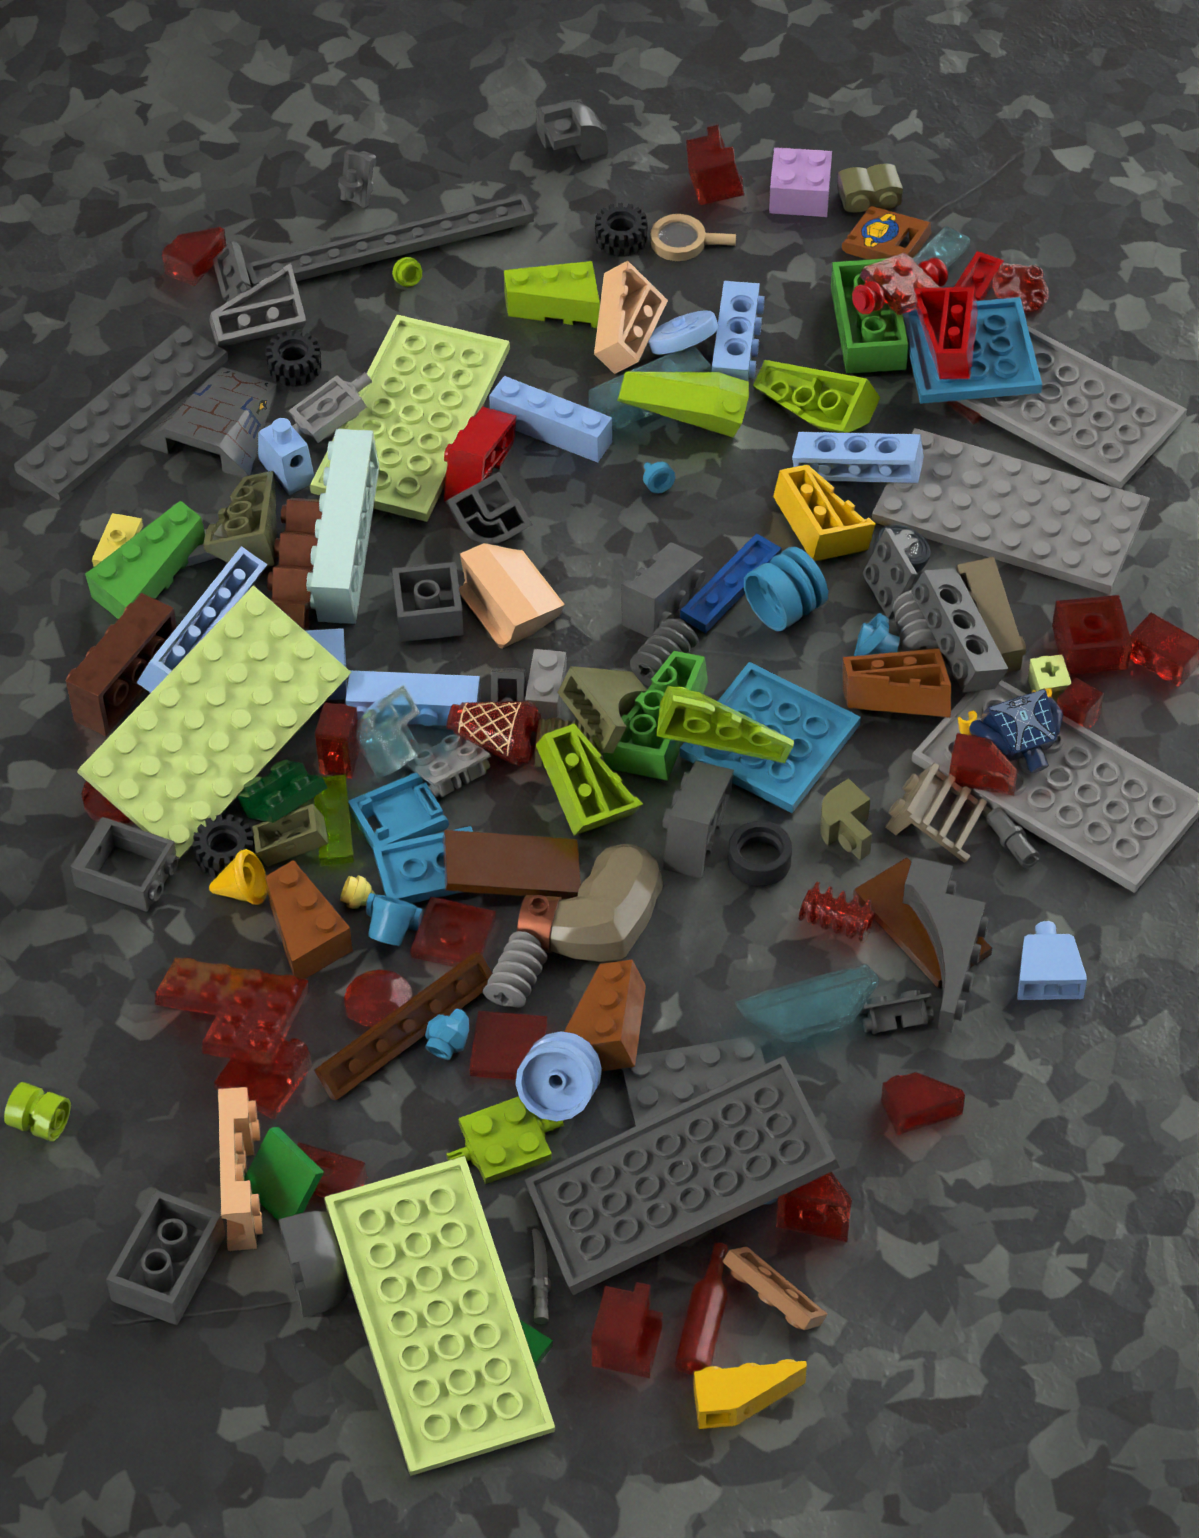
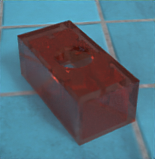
(347, 1175)

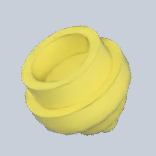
(356, 892)

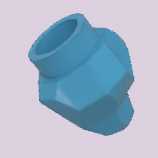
(447, 1034)

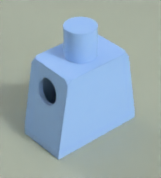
(281, 446)
(1050, 966)

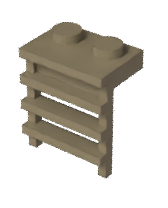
(922, 801)

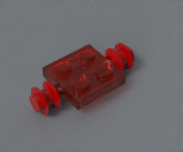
(895, 281)

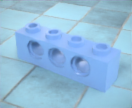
(737, 330)
(861, 456)

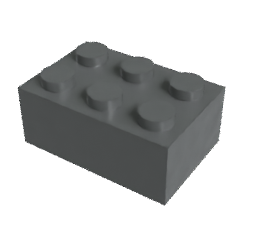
(166, 1257)

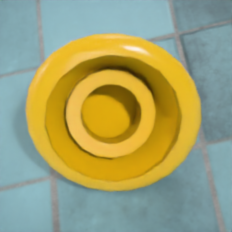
(242, 879)

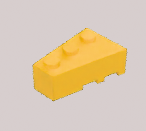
(818, 516)

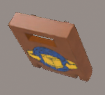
(882, 231)

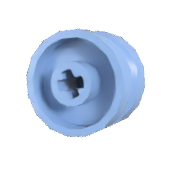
(558, 1076)

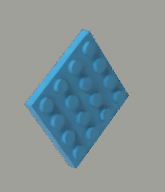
(1001, 356)
(811, 721)

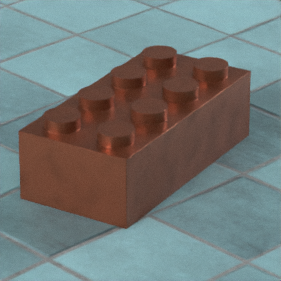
(107, 678)

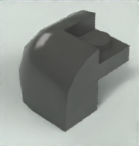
(571, 124)
(489, 511)
(314, 1261)

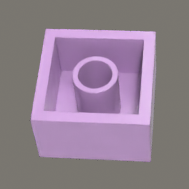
(800, 182)

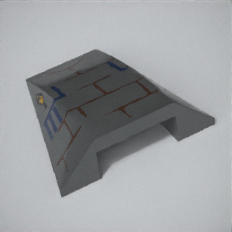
(220, 418)

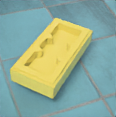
(117, 532)

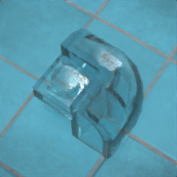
(385, 735)

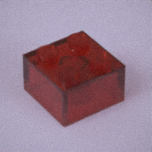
(1092, 634)

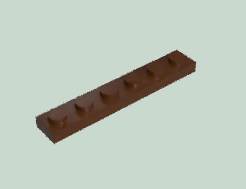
(403, 1026)

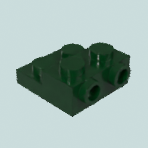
(279, 791)

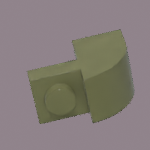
(842, 819)

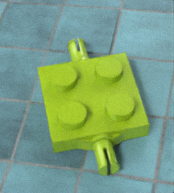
(504, 1139)

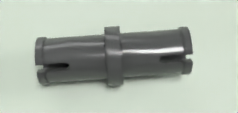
(1012, 838)

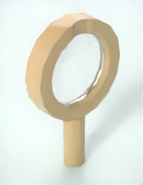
(684, 237)

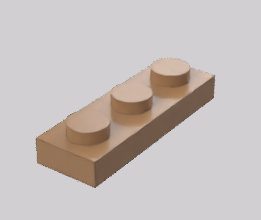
(774, 1288)

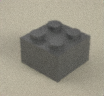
(427, 601)

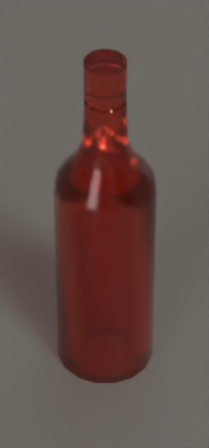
(704, 1317)

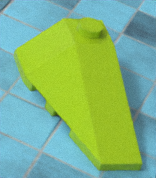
(818, 396)
(696, 398)
(706, 722)

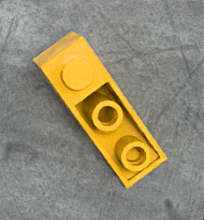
(737, 1393)

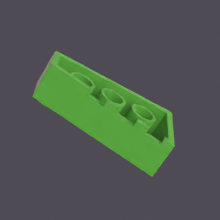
(147, 560)
(639, 747)

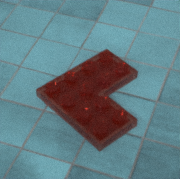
(250, 1006)

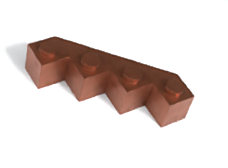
(294, 554)

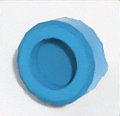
(658, 476)

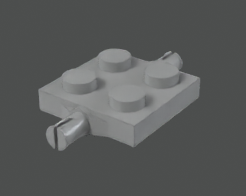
(329, 407)

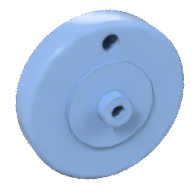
(683, 332)

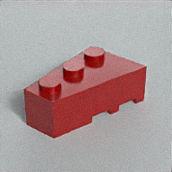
(949, 327)
(478, 450)

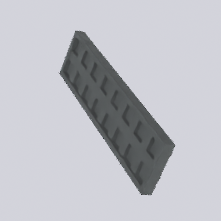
(121, 412)

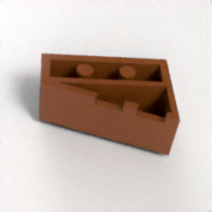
(898, 682)

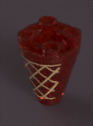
(497, 727)

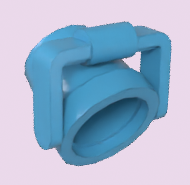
(875, 637)
(391, 918)

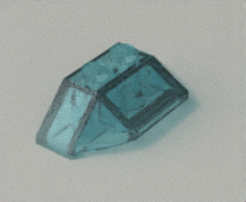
(811, 1004)

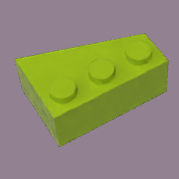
(553, 292)
(583, 782)

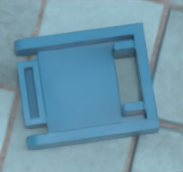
(402, 809)

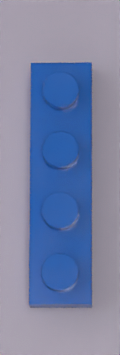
(727, 584)

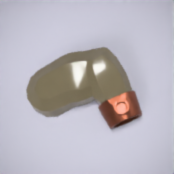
(607, 912)

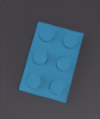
(413, 868)

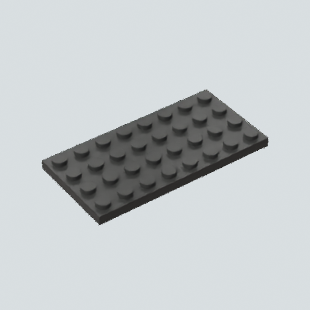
(680, 1174)

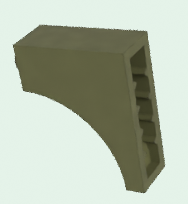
(600, 700)

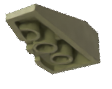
(247, 521)

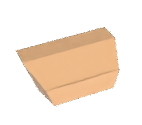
(507, 593)

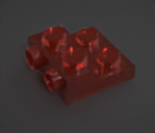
(271, 1083)

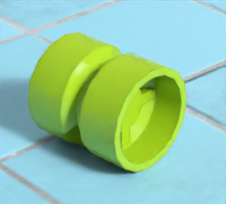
(37, 1111)

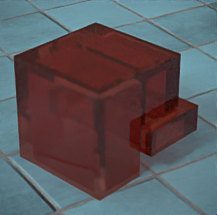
(713, 168)
(626, 1331)

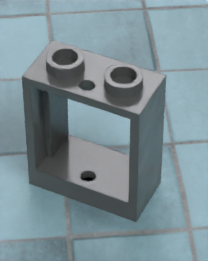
(116, 834)

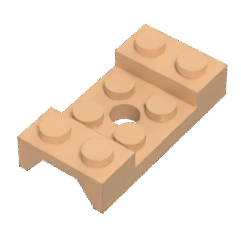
(236, 1138)

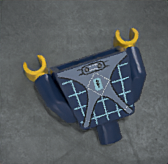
(1019, 727)

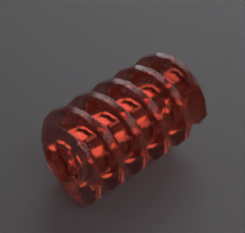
(837, 912)

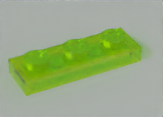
(334, 807)

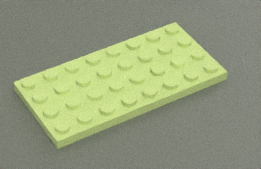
(419, 399)
(214, 721)
(438, 1316)

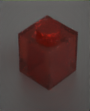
(1081, 703)

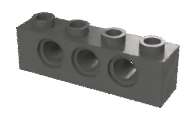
(959, 630)

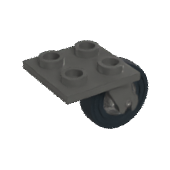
(895, 563)

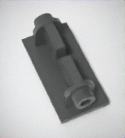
(909, 1007)

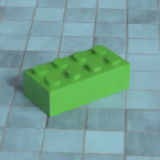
(870, 340)

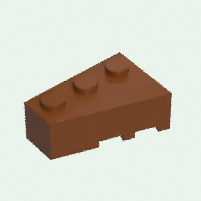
(306, 921)
(612, 1014)

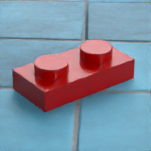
(980, 274)

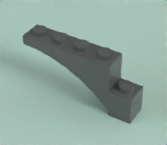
(953, 928)

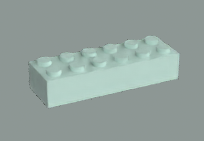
(343, 526)

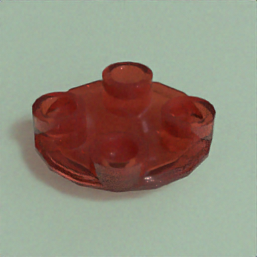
(1021, 282)
(375, 996)

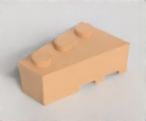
(626, 316)

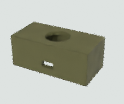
(274, 838)

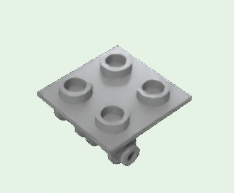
(448, 763)

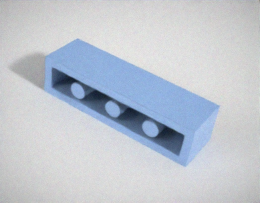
(554, 419)
(430, 692)

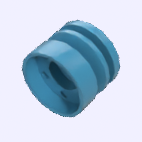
(785, 588)

